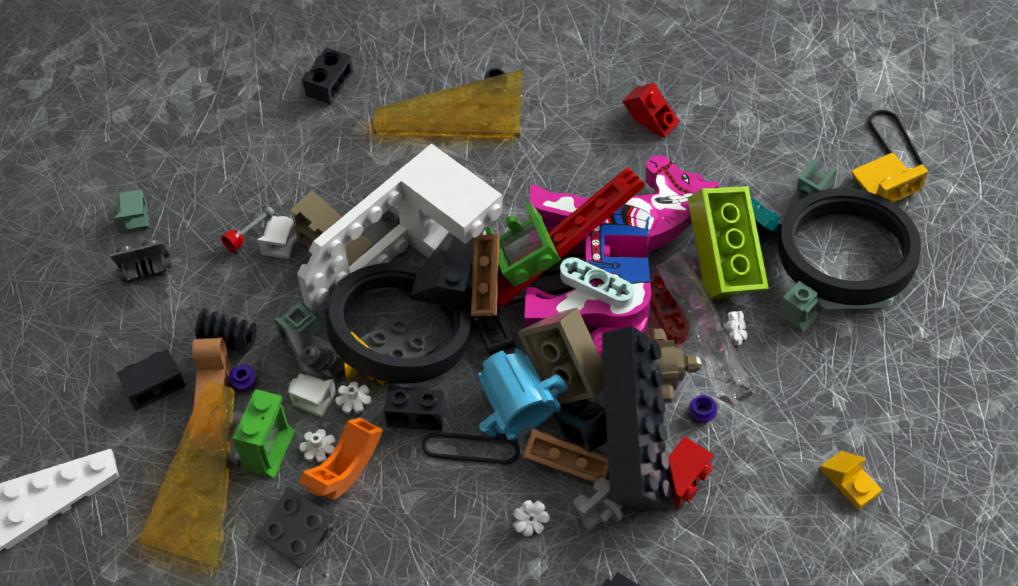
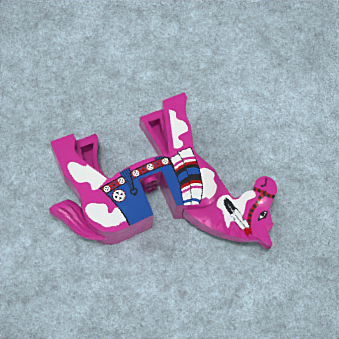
(618, 246)

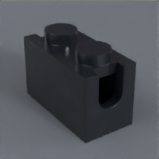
(151, 379)

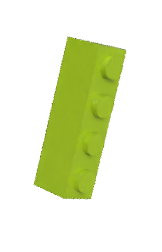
(727, 242)

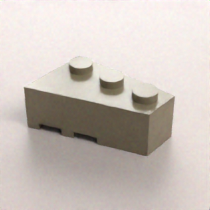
(314, 216)

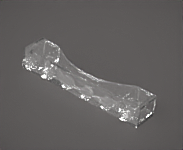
(722, 360)

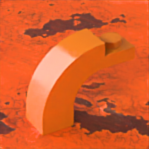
(345, 462)

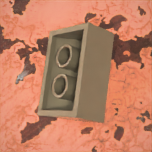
(566, 349)

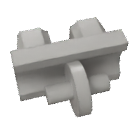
(598, 507)

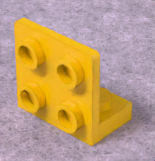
(890, 178)

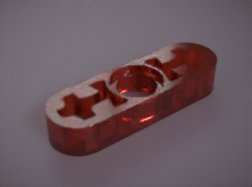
(665, 319)

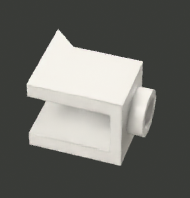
(278, 237)
(311, 393)

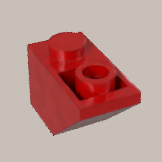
(651, 109)
(686, 468)

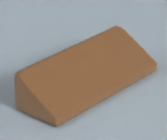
(485, 276)
(566, 456)

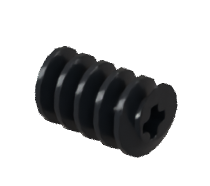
(235, 336)

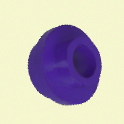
(245, 383)
(705, 402)

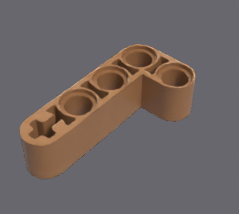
(211, 363)

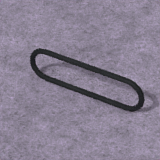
(468, 458)

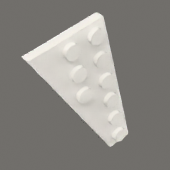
(37, 497)

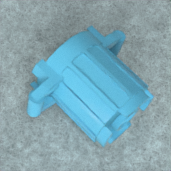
(517, 394)

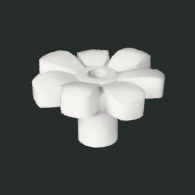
(735, 327)
(353, 398)
(317, 446)
(530, 518)

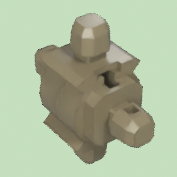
(673, 364)

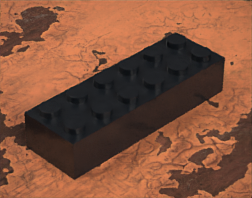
(635, 420)

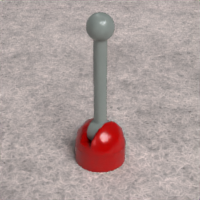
(234, 239)

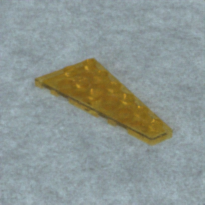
(469, 110)
(194, 492)

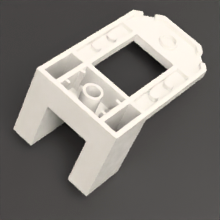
(432, 199)

